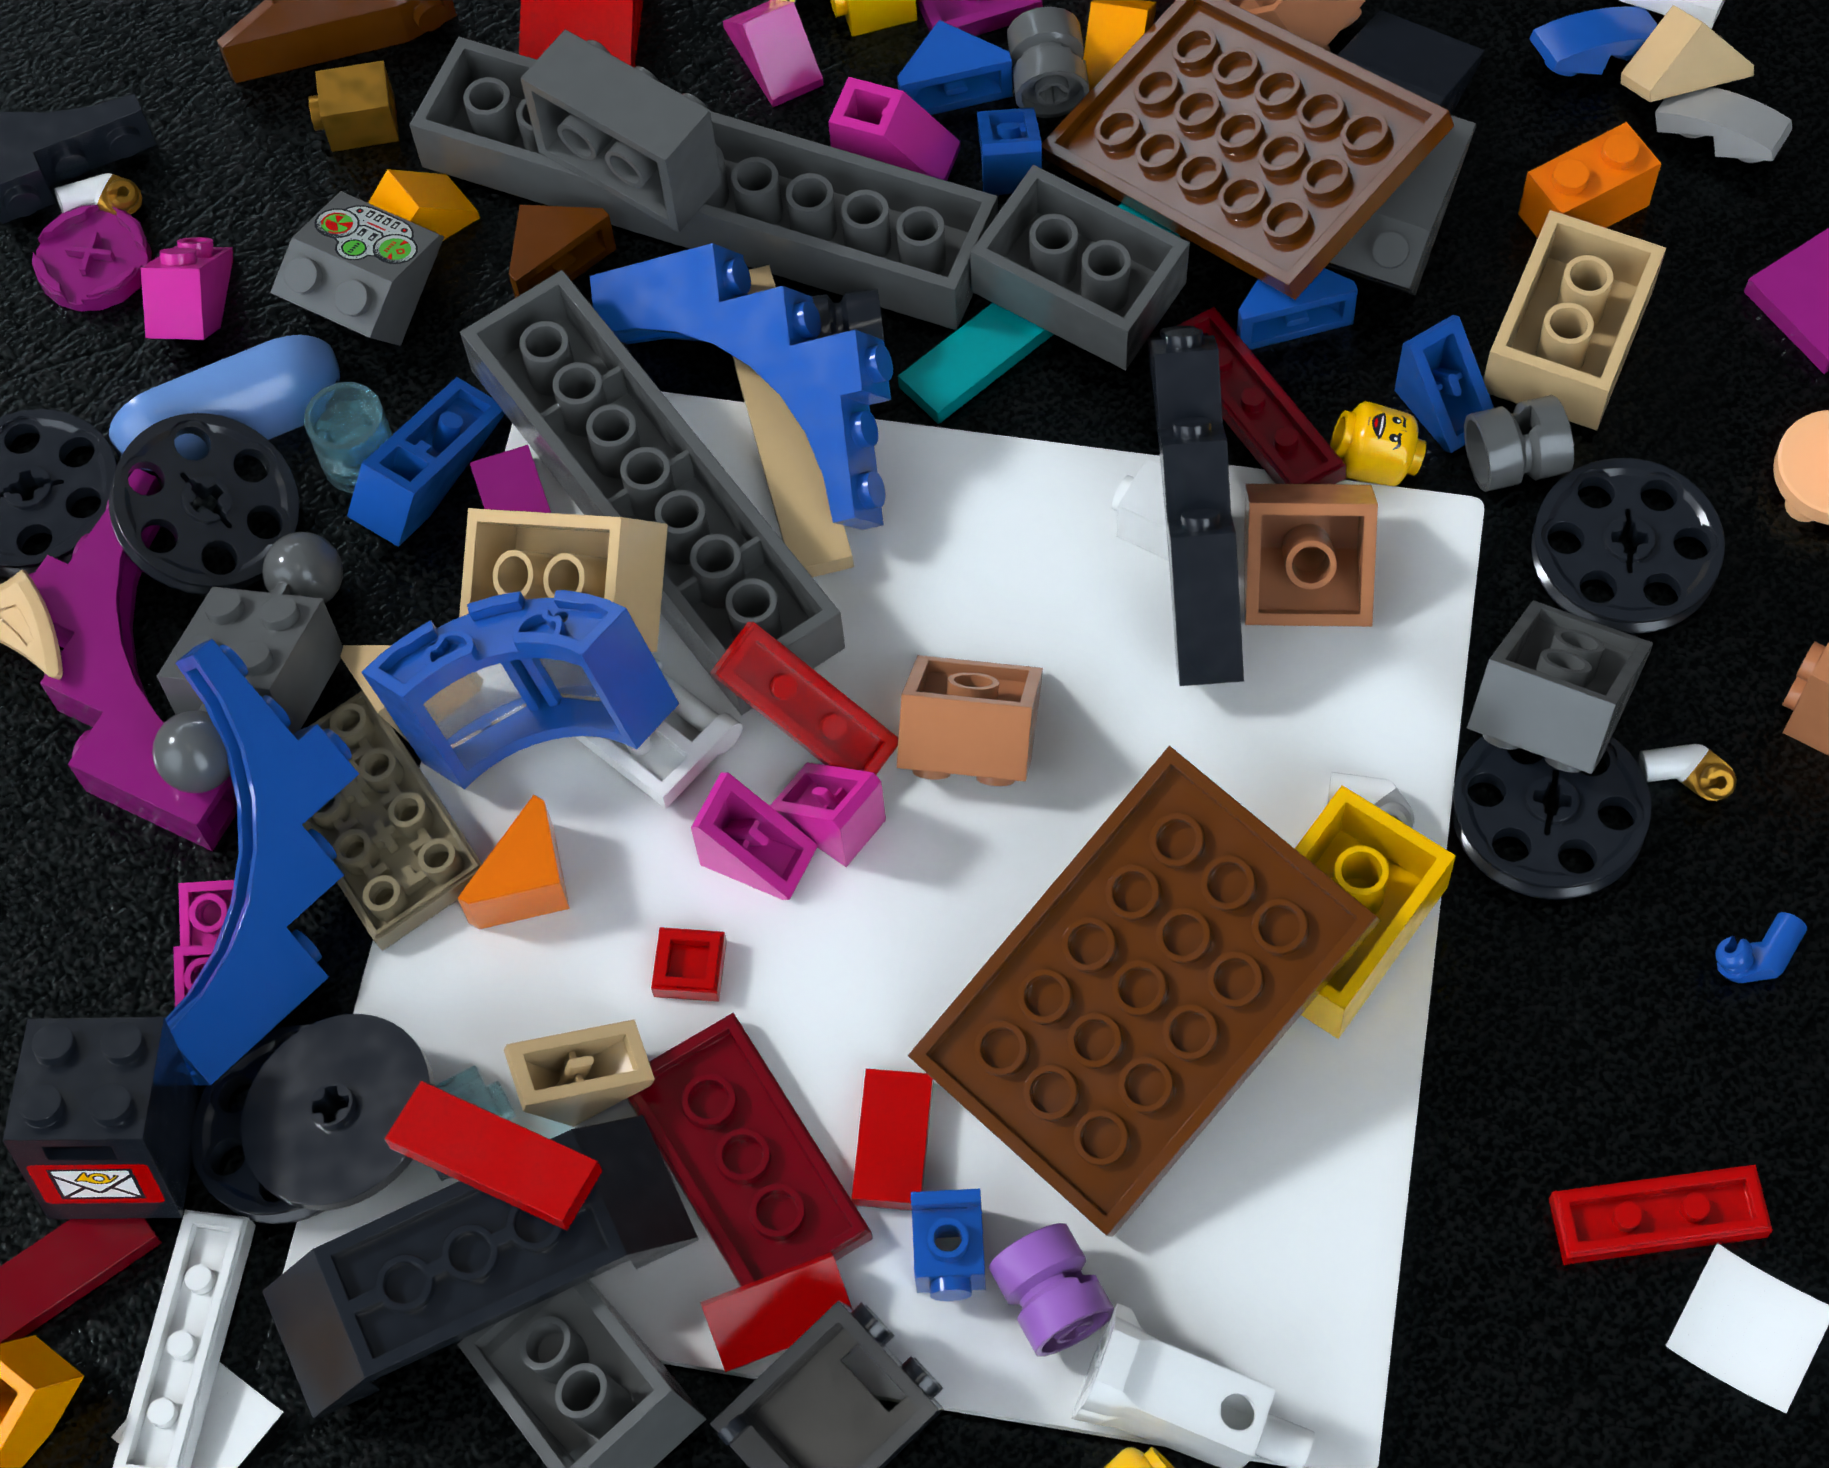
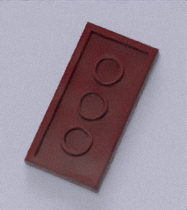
(745, 1156)

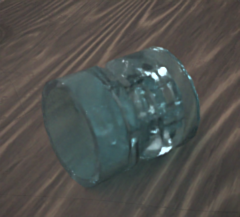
(345, 429)

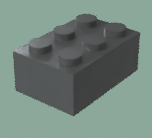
(622, 129)
(1079, 267)

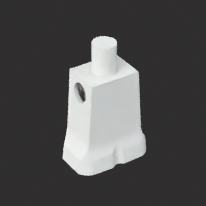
(1184, 1401)

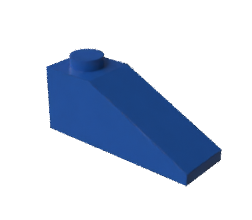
(422, 461)

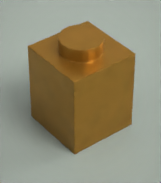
(355, 106)

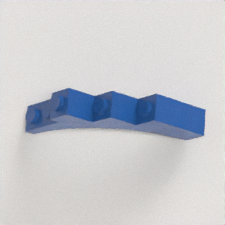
(775, 332)
(281, 868)

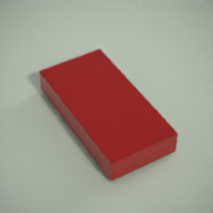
(892, 1138)
(772, 1310)

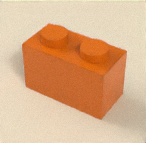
(1593, 181)

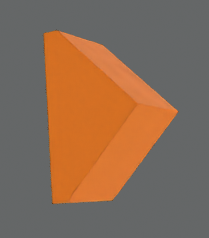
(519, 875)

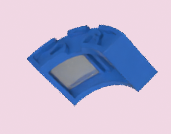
(520, 678)

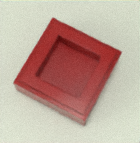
(689, 964)

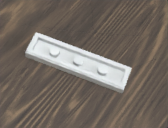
(185, 1342)

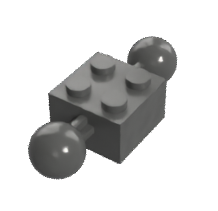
(280, 638)

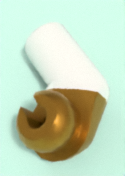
(102, 190)
(1693, 767)

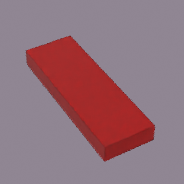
(803, 703)
(494, 1155)
(1660, 1214)

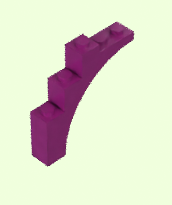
(101, 685)

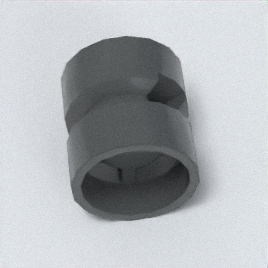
(1048, 61)
(1528, 441)

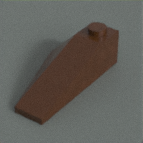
(309, 32)

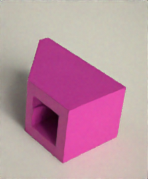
(891, 129)
(186, 290)

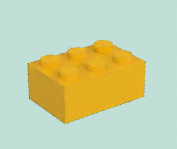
(1388, 872)

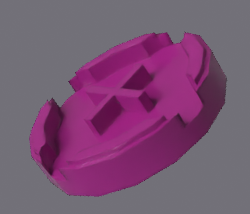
(91, 258)

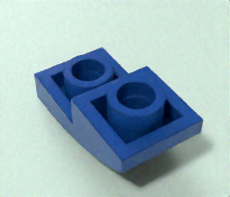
(1589, 38)

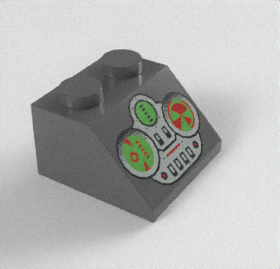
(359, 267)

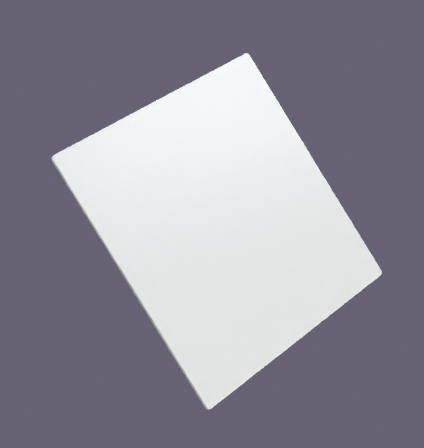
(1290, 1206)

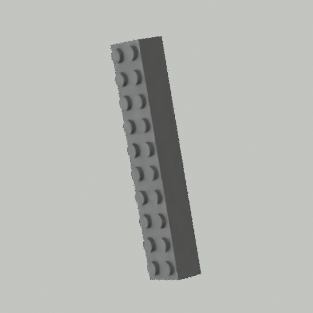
(780, 202)

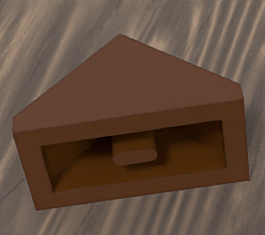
(557, 240)

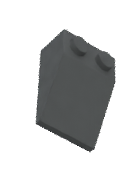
(1402, 232)
(1558, 687)
(583, 1384)

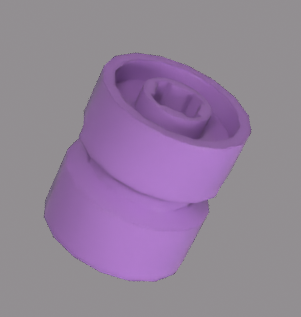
(1054, 1295)

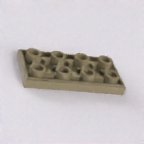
(390, 830)

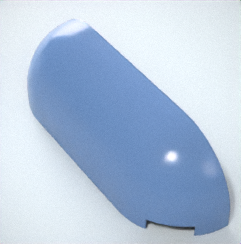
(258, 387)

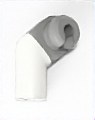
(1377, 791)

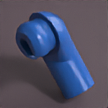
(1763, 959)

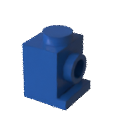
(948, 1215)

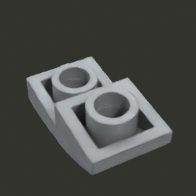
(1738, 123)

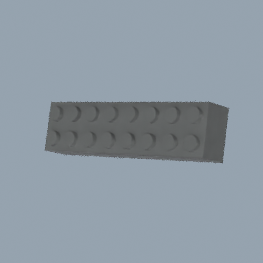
(635, 457)

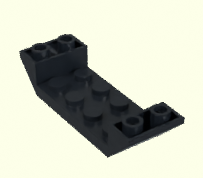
(465, 1265)

